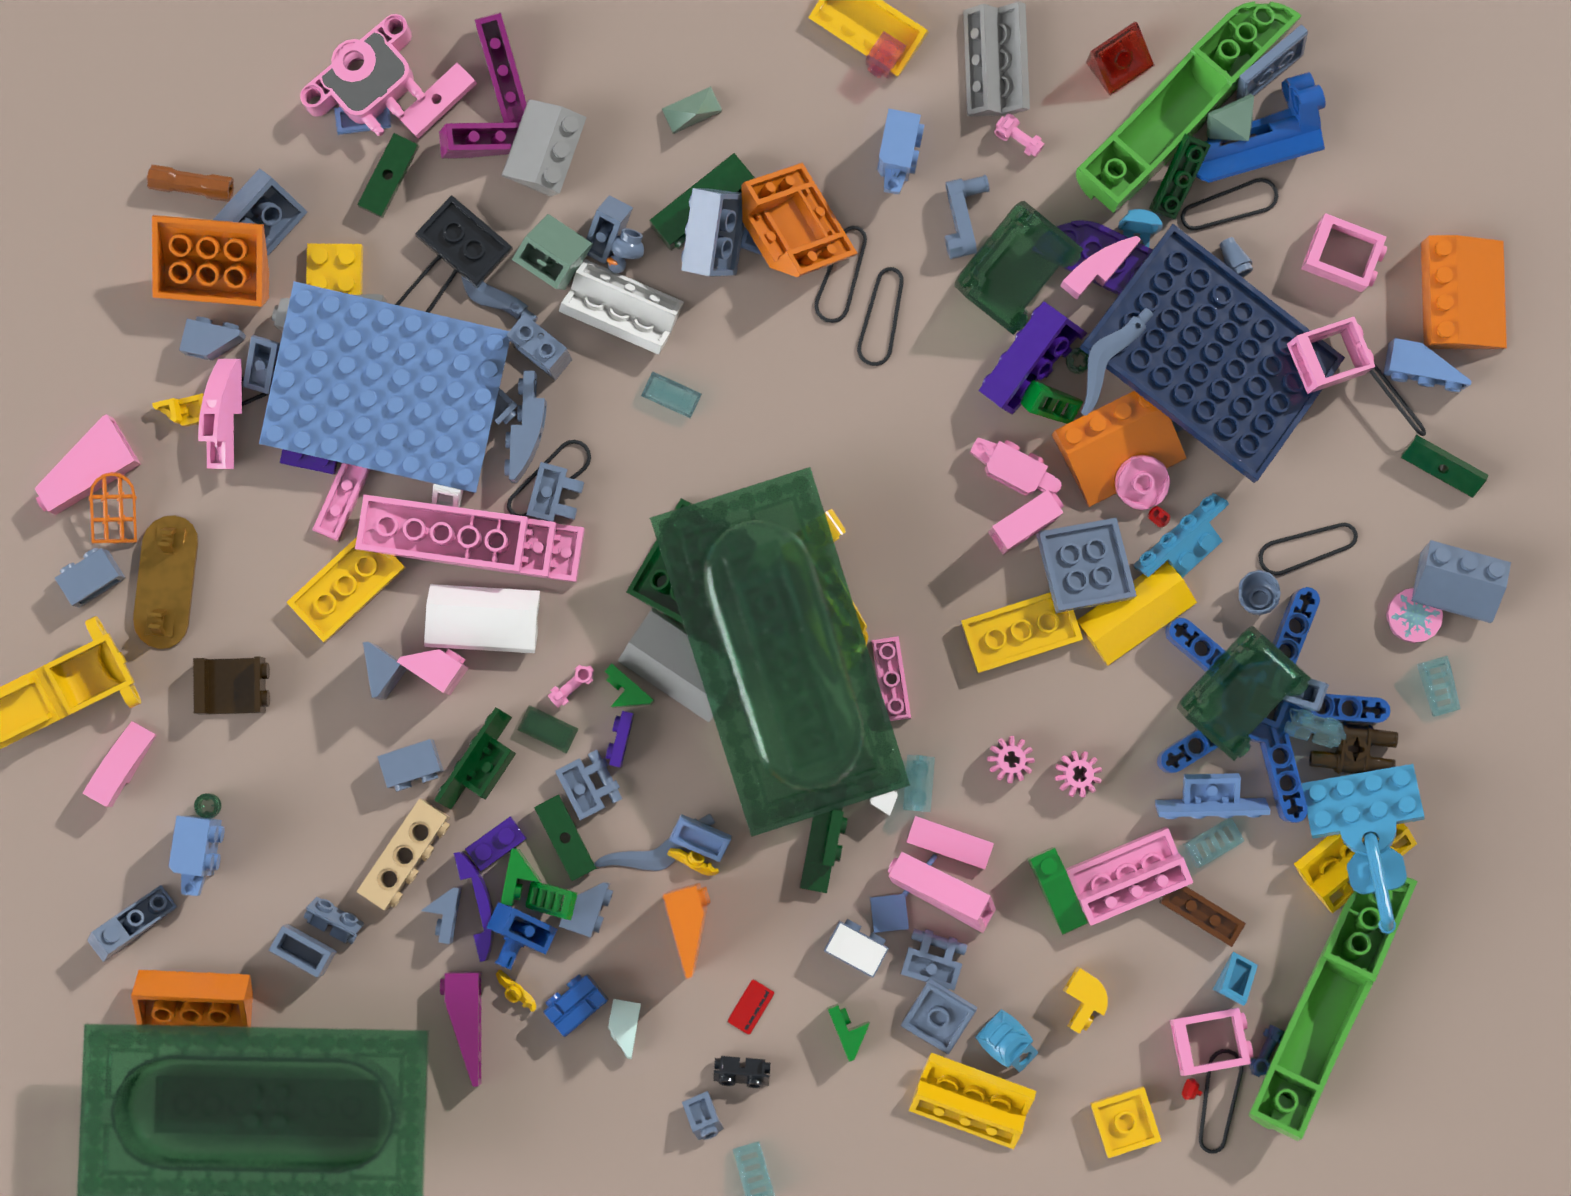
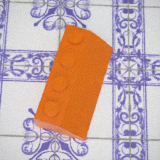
(192, 998)

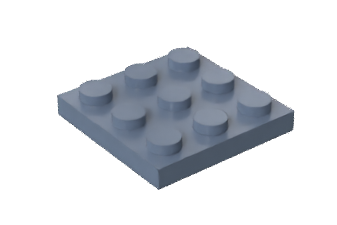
(1086, 565)

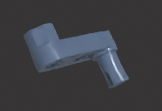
(963, 241)

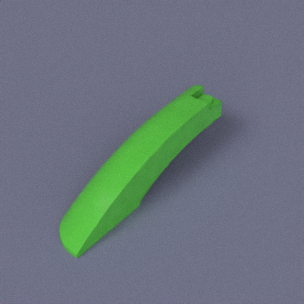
(1182, 102)
(1326, 1013)

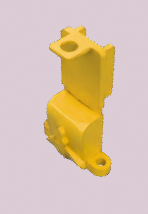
(65, 686)

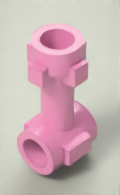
(1007, 127)
(582, 675)

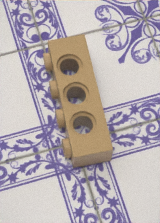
(373, 886)

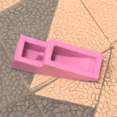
(1099, 266)
(119, 764)

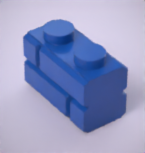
(575, 1005)

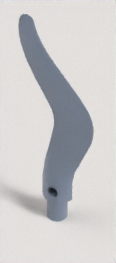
(495, 298)
(1104, 350)
(647, 860)

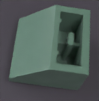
(552, 252)

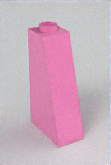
(97, 452)
(942, 891)

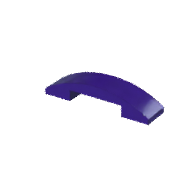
(466, 870)

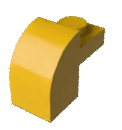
(1092, 997)

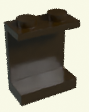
(230, 685)

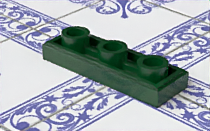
(394, 160)
(1185, 162)
(1444, 466)
(556, 822)

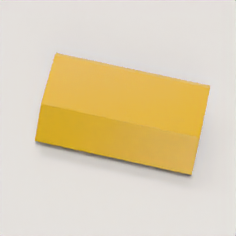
(1326, 866)
(972, 1100)

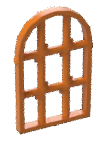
(106, 518)

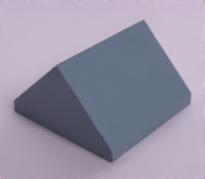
(382, 670)

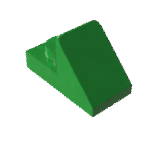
(632, 695)
(517, 869)
(850, 1038)

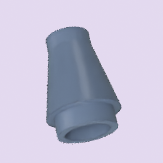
(1235, 257)

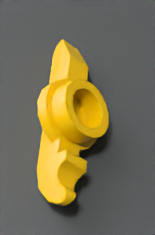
(693, 860)
(515, 992)

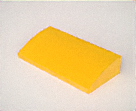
(864, 21)

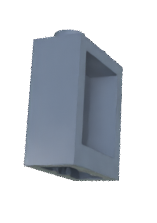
(540, 349)

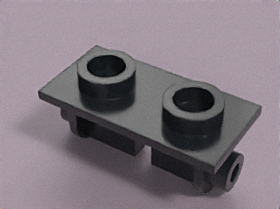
(731, 1073)

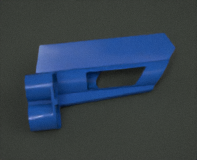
(1279, 135)

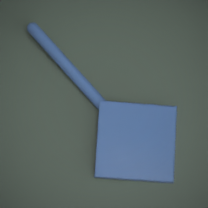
(890, 911)

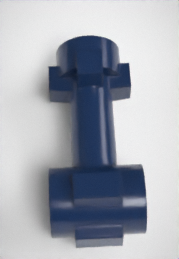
(1260, 1064)

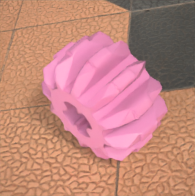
(1004, 766)
(1068, 774)

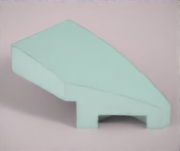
(623, 1024)

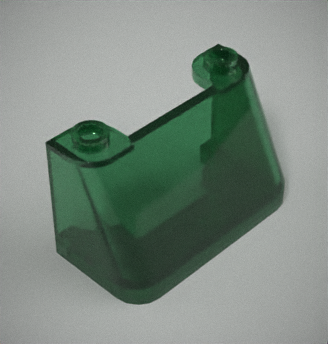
(1016, 265)
(1241, 691)

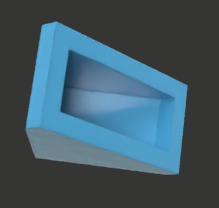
(1236, 979)

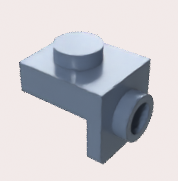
(504, 408)

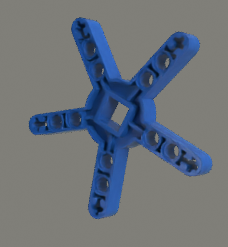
(1270, 732)

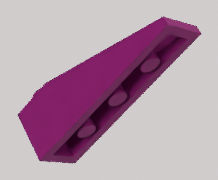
(501, 66)
(476, 139)
(464, 1008)

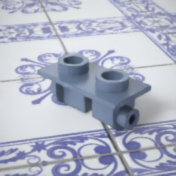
(345, 924)

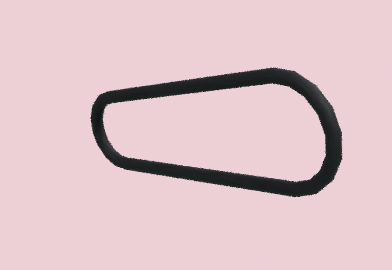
(1234, 217)
(420, 278)
(853, 282)
(894, 319)
(547, 461)
(1302, 535)
(1214, 1151)

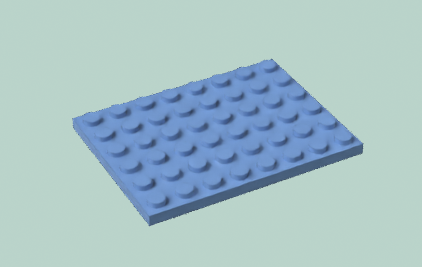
(384, 387)

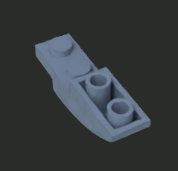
(525, 438)

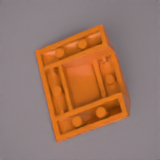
(793, 222)

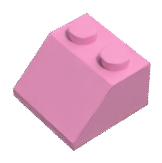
(437, 668)

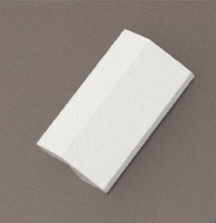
(621, 306)
(482, 618)

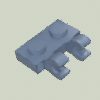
(547, 493)

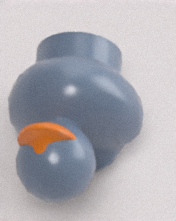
(624, 247)

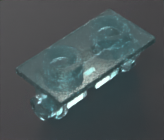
(1327, 730)
(920, 775)

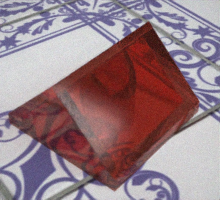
(1120, 58)

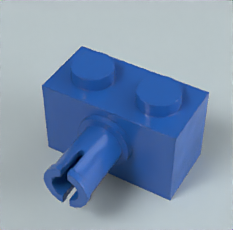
(519, 931)

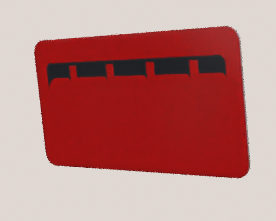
(750, 1007)

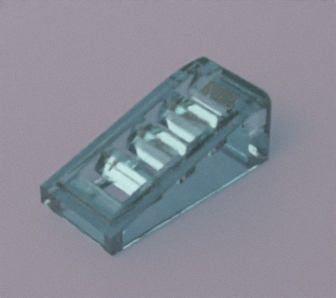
(1446, 673)
(1195, 855)
(747, 1149)

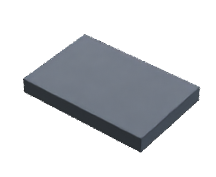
(1272, 63)

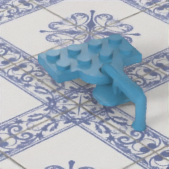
(1370, 808)

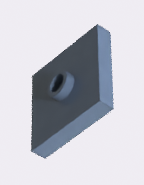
(939, 1016)

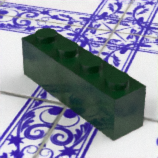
(672, 220)

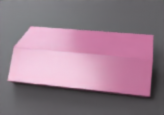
(1129, 876)

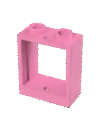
(1314, 266)
(1307, 361)
(1026, 521)
(1183, 1049)

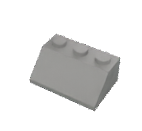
(544, 147)

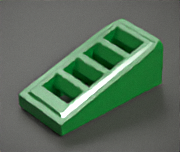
(1037, 395)
(549, 898)

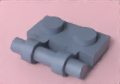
(580, 788)
(923, 965)

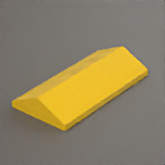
(1125, 624)

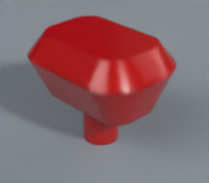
(1159, 516)
(1190, 1089)

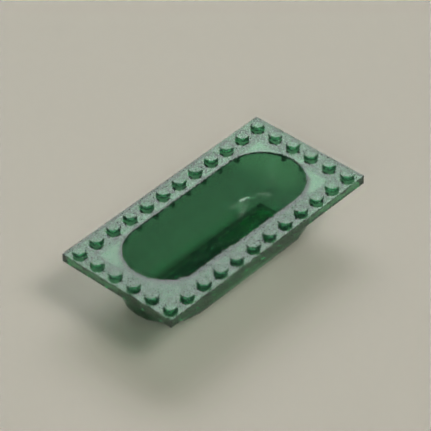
(780, 651)
(252, 1111)

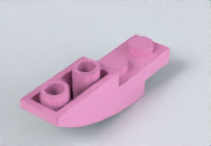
(216, 420)

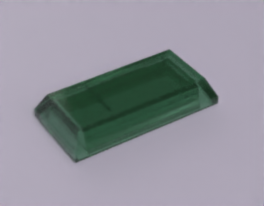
(548, 729)

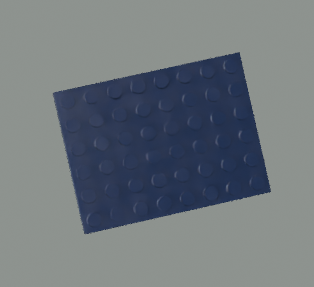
(1212, 353)

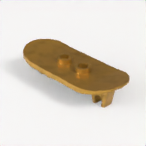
(165, 581)

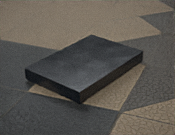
(464, 241)

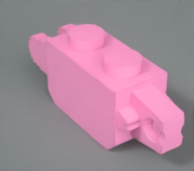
(1015, 468)

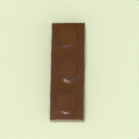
(1204, 914)

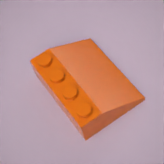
(209, 261)
(1463, 292)
(1111, 435)
(687, 917)

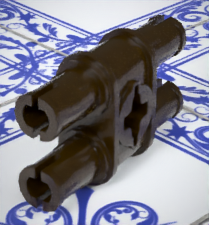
(1361, 761)

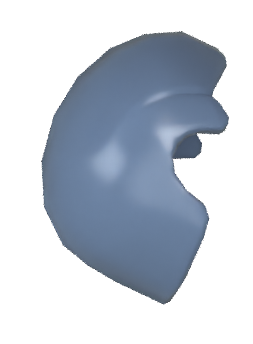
(1259, 592)

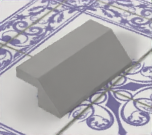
(996, 60)
(665, 659)

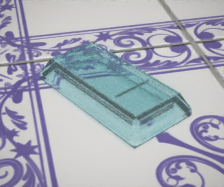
(671, 394)

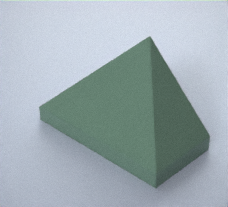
(692, 110)
(1232, 120)

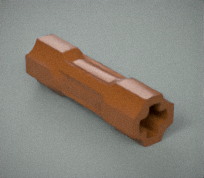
(210, 186)

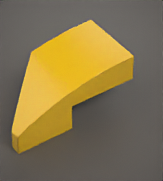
(182, 411)

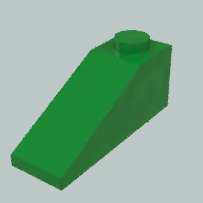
(1057, 890)

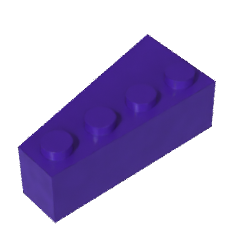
(1030, 356)

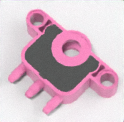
(375, 85)

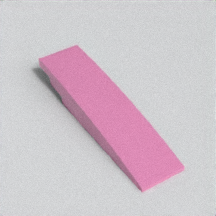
(470, 538)

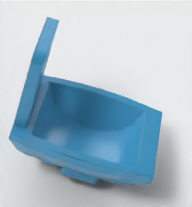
(1142, 223)
(1006, 1041)

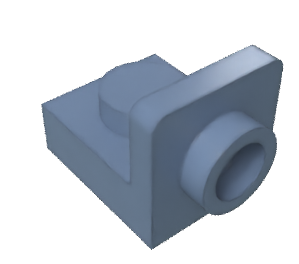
(702, 1116)

